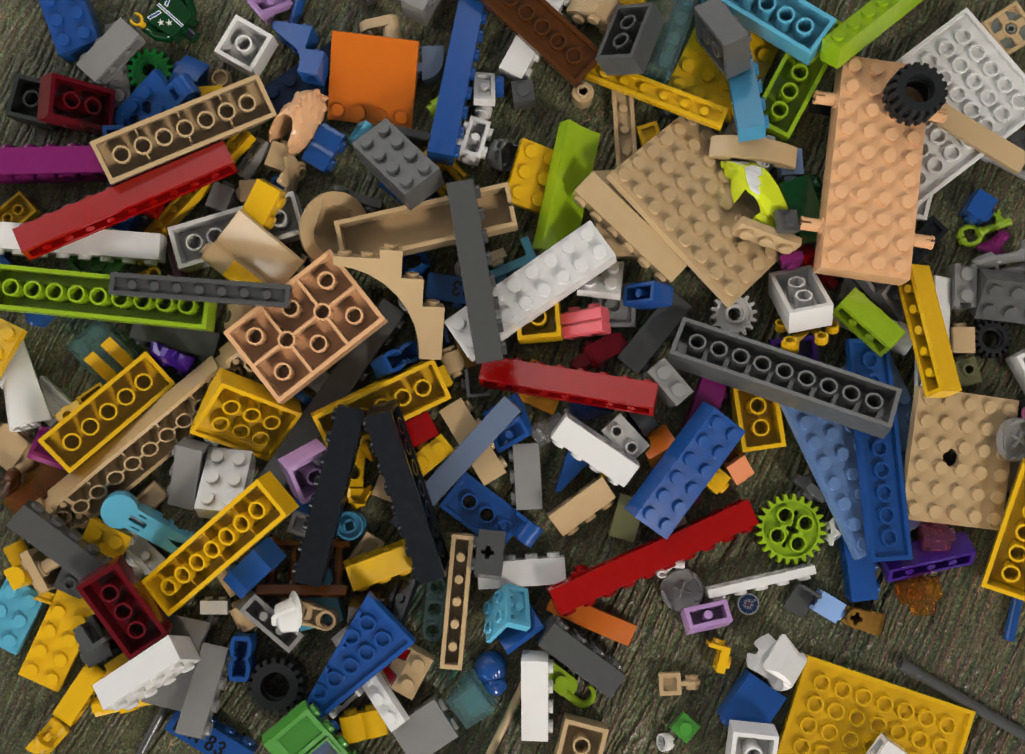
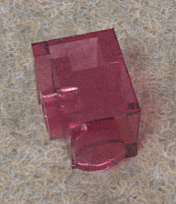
(935, 536)

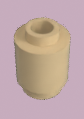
(582, 101)
(453, 361)
(240, 620)

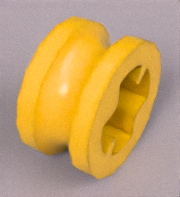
(45, 597)

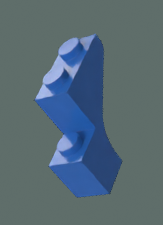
(303, 41)

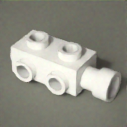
(476, 133)

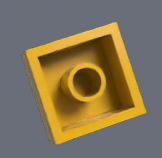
(543, 328)

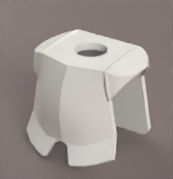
(777, 661)

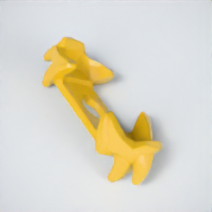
(357, 494)

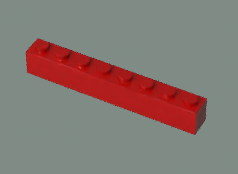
(571, 385)

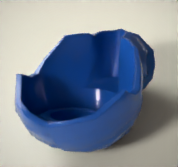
(492, 670)

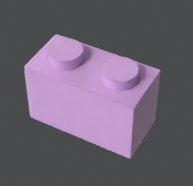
(706, 617)

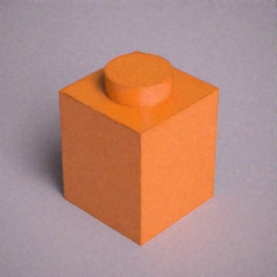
(737, 466)

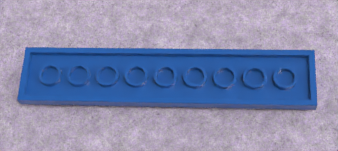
(880, 469)

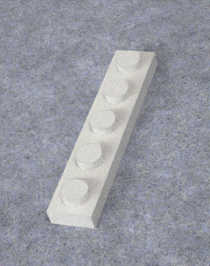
(760, 581)
(381, 696)

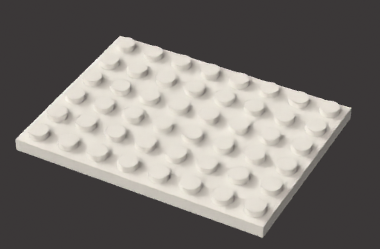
(980, 84)

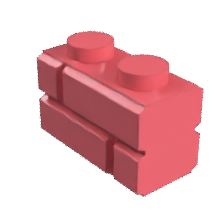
(586, 322)

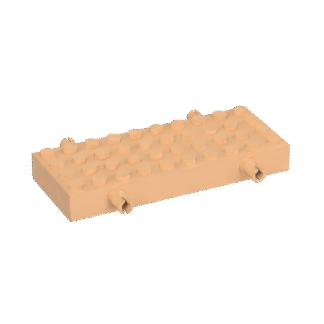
(868, 179)

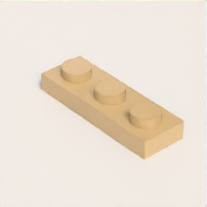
(766, 236)

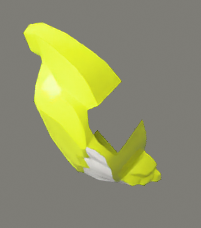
(759, 184)

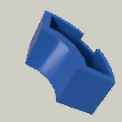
(195, 68)
(254, 567)

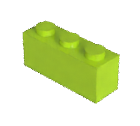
(868, 322)

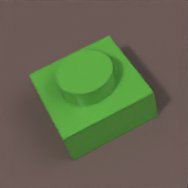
(684, 727)

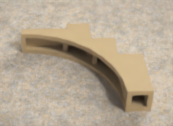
(387, 268)

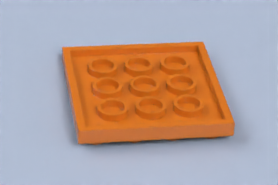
(372, 78)

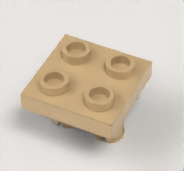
(41, 569)

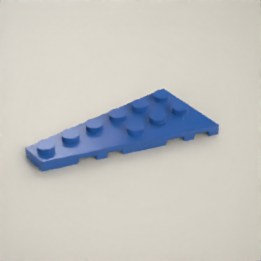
(364, 650)

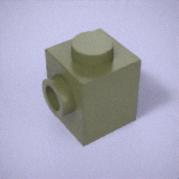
(967, 370)

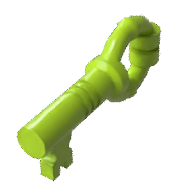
(980, 231)

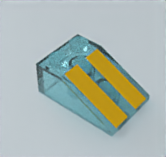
(102, 350)

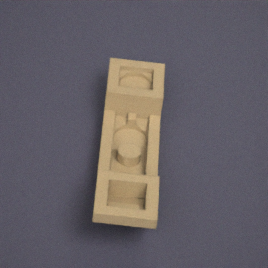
(761, 150)

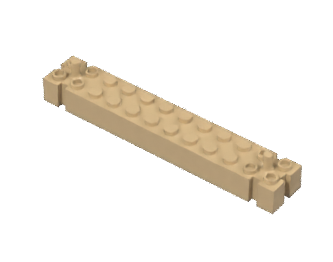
(140, 445)

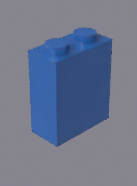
(750, 700)

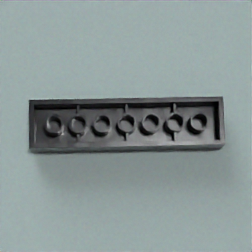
(407, 490)

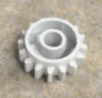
(743, 320)

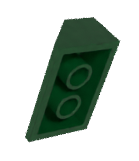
(805, 197)

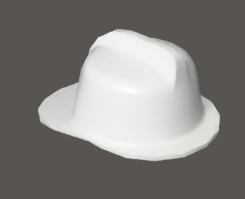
(288, 614)

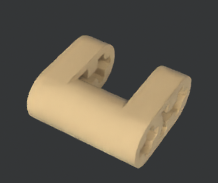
(383, 25)

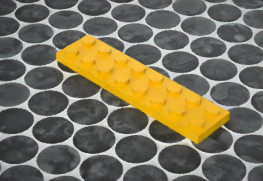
(55, 642)

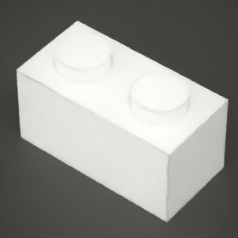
(215, 606)

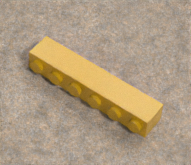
(929, 334)

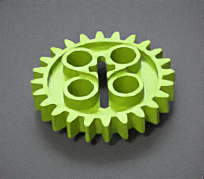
(808, 536)

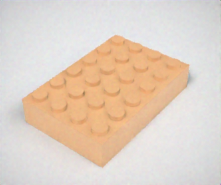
(300, 343)

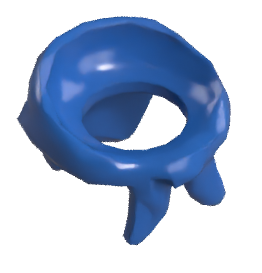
(423, 268)

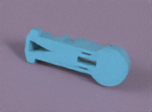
(125, 511)

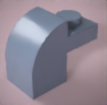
(432, 64)

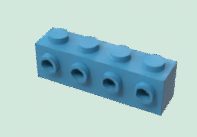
(748, 104)

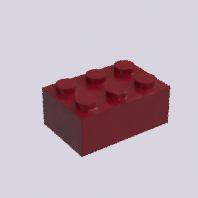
(75, 104)

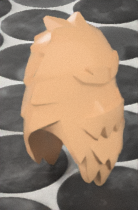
(301, 118)

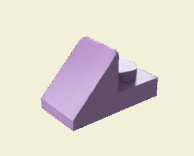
(268, 8)

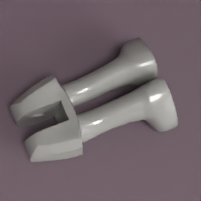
(992, 261)

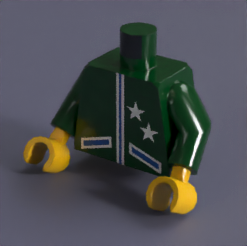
(170, 21)

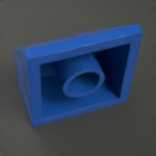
(513, 638)

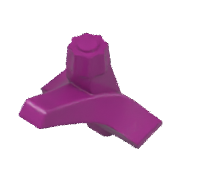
(995, 243)

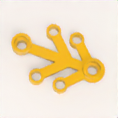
(791, 343)

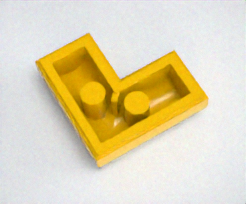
(17, 575)

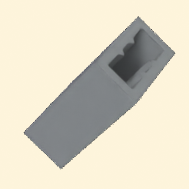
(671, 385)
(427, 728)

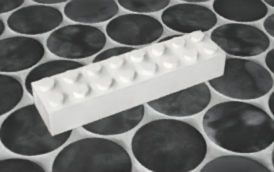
(541, 283)

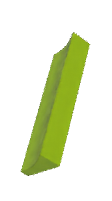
(569, 167)

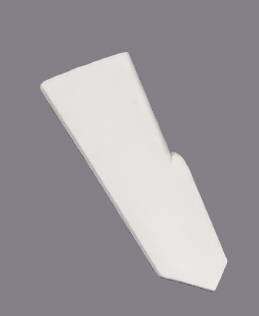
(23, 393)

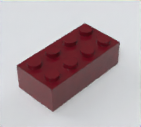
(124, 607)

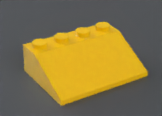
(244, 415)

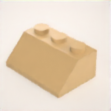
(582, 506)

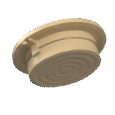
(317, 221)

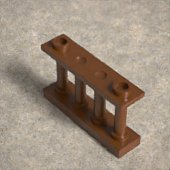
(335, 590)

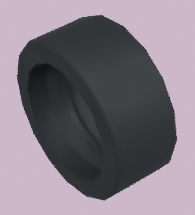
(644, 423)

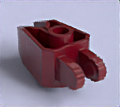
(598, 352)

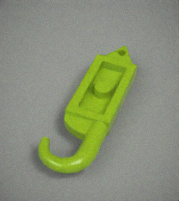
(566, 686)

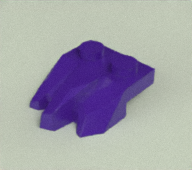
(167, 356)

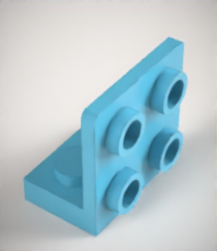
(505, 609)

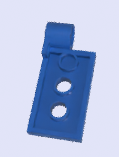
(159, 93)
(504, 518)

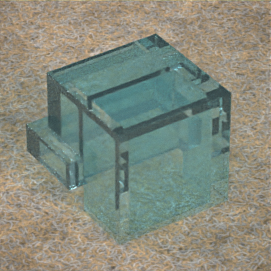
(471, 700)

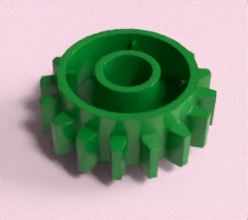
(146, 63)

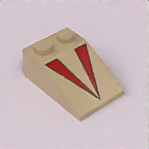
(408, 670)

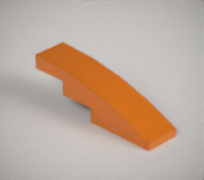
(600, 622)

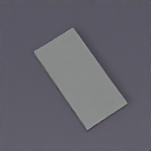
(174, 694)

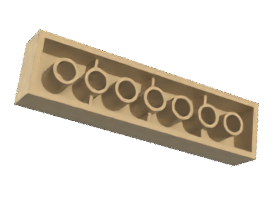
(183, 129)

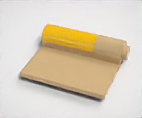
(250, 253)

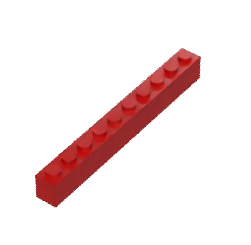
(124, 200)
(652, 556)

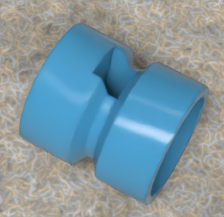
(352, 525)

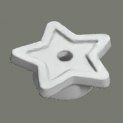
(833, 535)

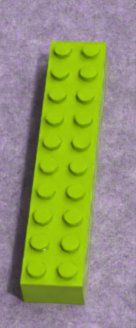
(87, 297)

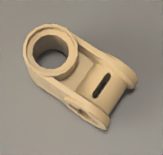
(313, 615)

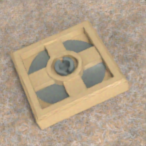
(1008, 27)

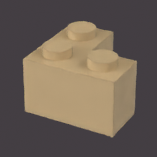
(593, 11)

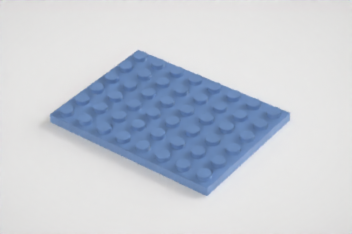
(833, 462)

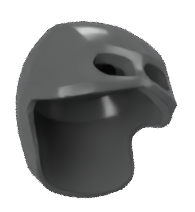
(501, 154)

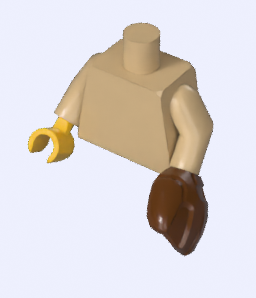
(13, 457)

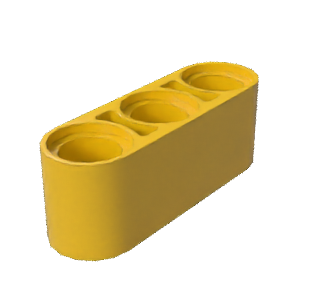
(79, 695)

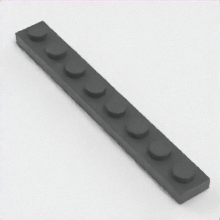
(200, 290)

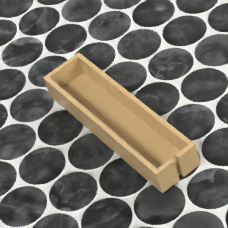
(425, 226)

